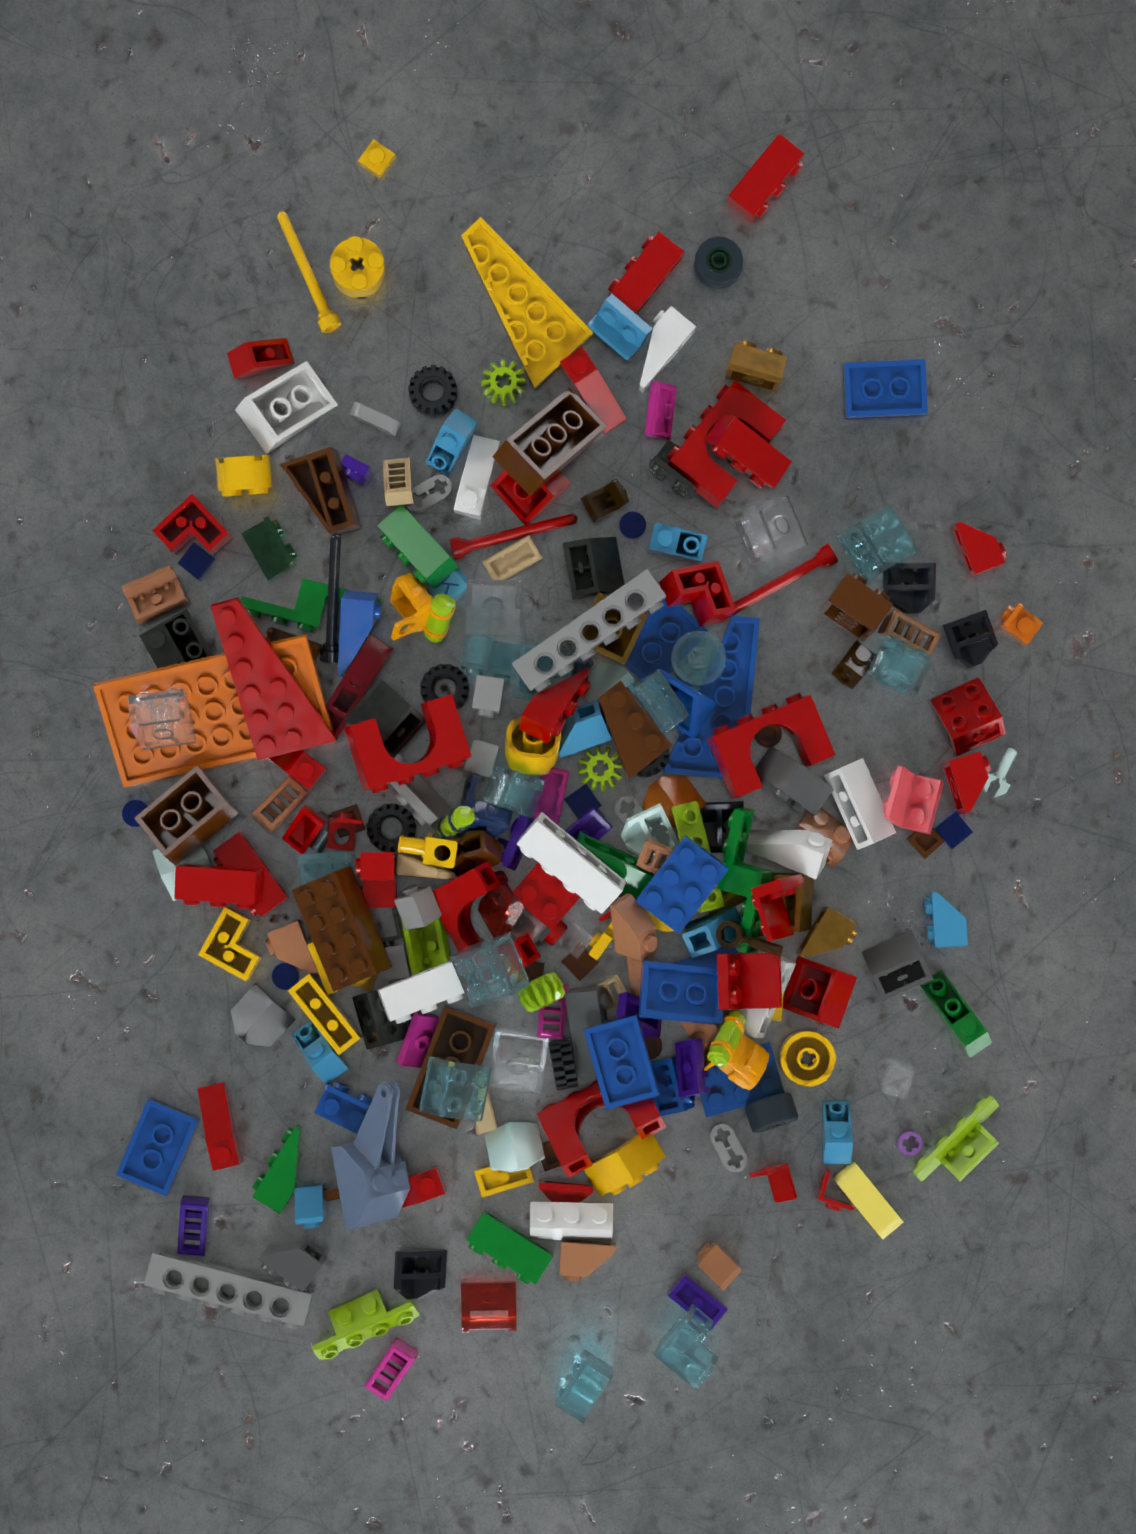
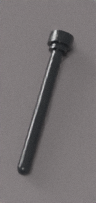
(330, 648)

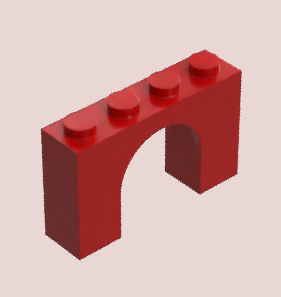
(692, 457)
(733, 744)
(445, 747)
(455, 904)
(564, 1121)

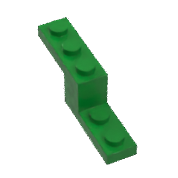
(308, 609)
(742, 876)

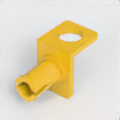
(426, 848)

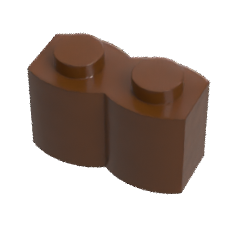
(472, 851)

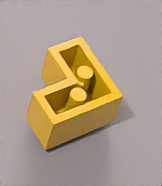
(223, 945)
(625, 1165)

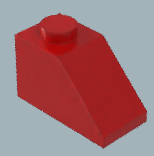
(259, 357)
(979, 549)
(301, 767)
(424, 1186)

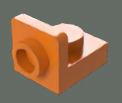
(1020, 623)

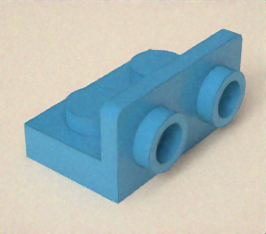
(620, 327)

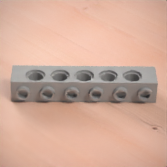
(641, 585)
(159, 1282)

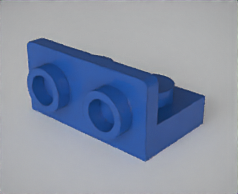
(666, 1076)
(343, 1107)

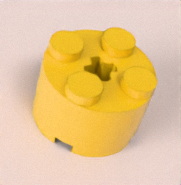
(356, 252)
(243, 474)
(528, 753)
(821, 1064)

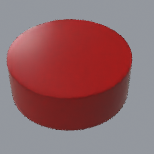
(556, 933)

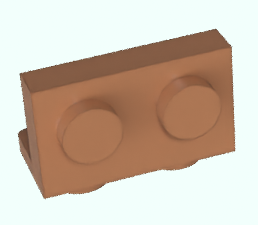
(155, 594)
(830, 828)

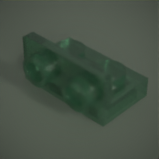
(269, 548)

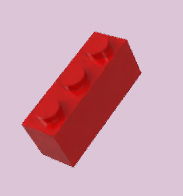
(766, 178)
(646, 272)
(747, 451)
(240, 853)
(218, 885)

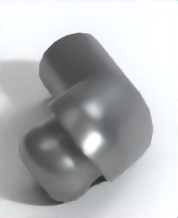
(321, 839)

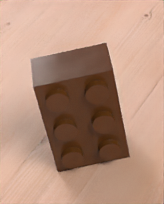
(186, 815)

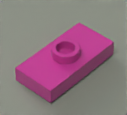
(660, 410)
(553, 794)
(417, 1039)

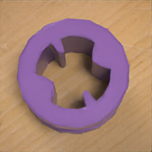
(905, 1136)

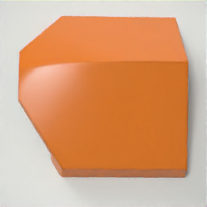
(670, 792)

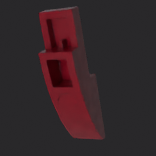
(357, 681)

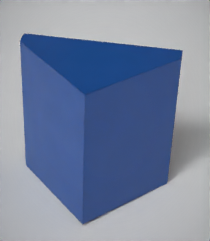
(695, 703)

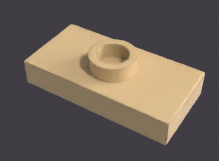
(512, 559)

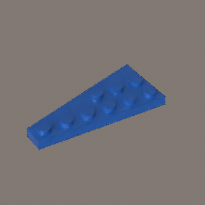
(732, 697)

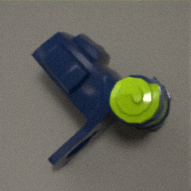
(473, 815)

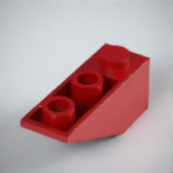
(550, 707)

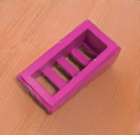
(554, 1034)
(401, 1354)

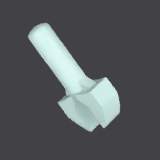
(1001, 772)

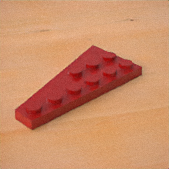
(270, 696)

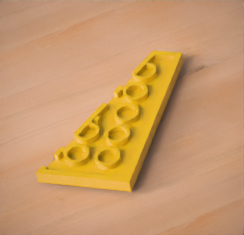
(532, 314)

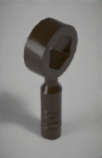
(753, 941)

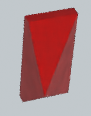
(303, 829)
(565, 1191)

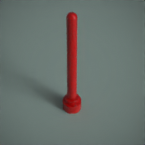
(461, 547)
(823, 558)

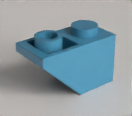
(451, 441)
(677, 543)
(584, 729)
(947, 923)
(701, 932)
(319, 1053)
(836, 1132)
(310, 1205)

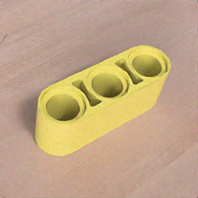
(868, 1200)

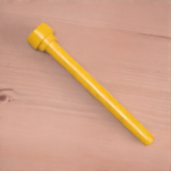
(327, 318)

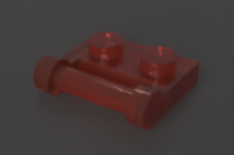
(497, 913)
(488, 1297)

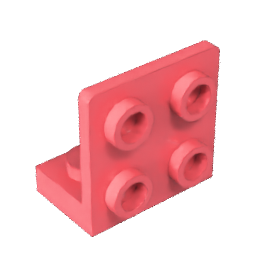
(912, 800)

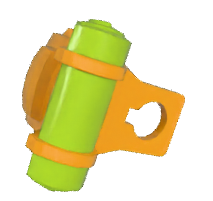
(420, 609)
(736, 1053)

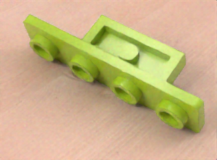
(690, 823)
(426, 946)
(964, 1147)
(362, 1320)

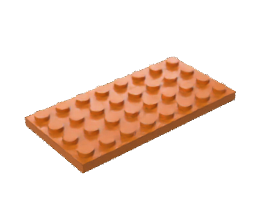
(214, 708)

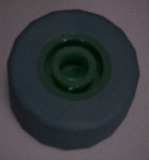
(713, 270)
(771, 1112)

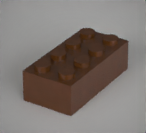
(549, 441)
(856, 606)
(342, 928)
(458, 1039)

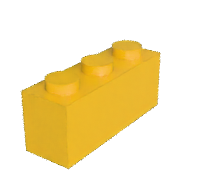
(325, 1013)

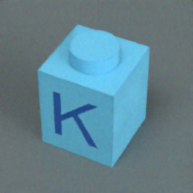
(453, 585)

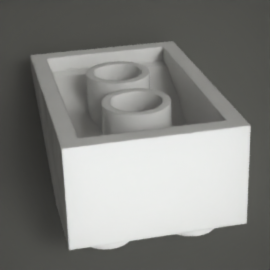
(285, 407)

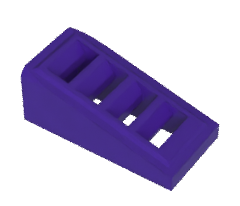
(197, 1203)

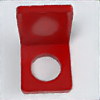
(344, 821)
(780, 1181)
(831, 1203)

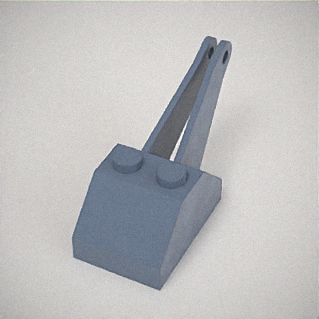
(370, 1170)

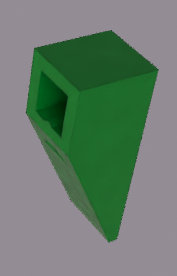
(957, 1014)
(281, 1179)

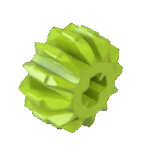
(500, 373)
(593, 763)
(542, 992)

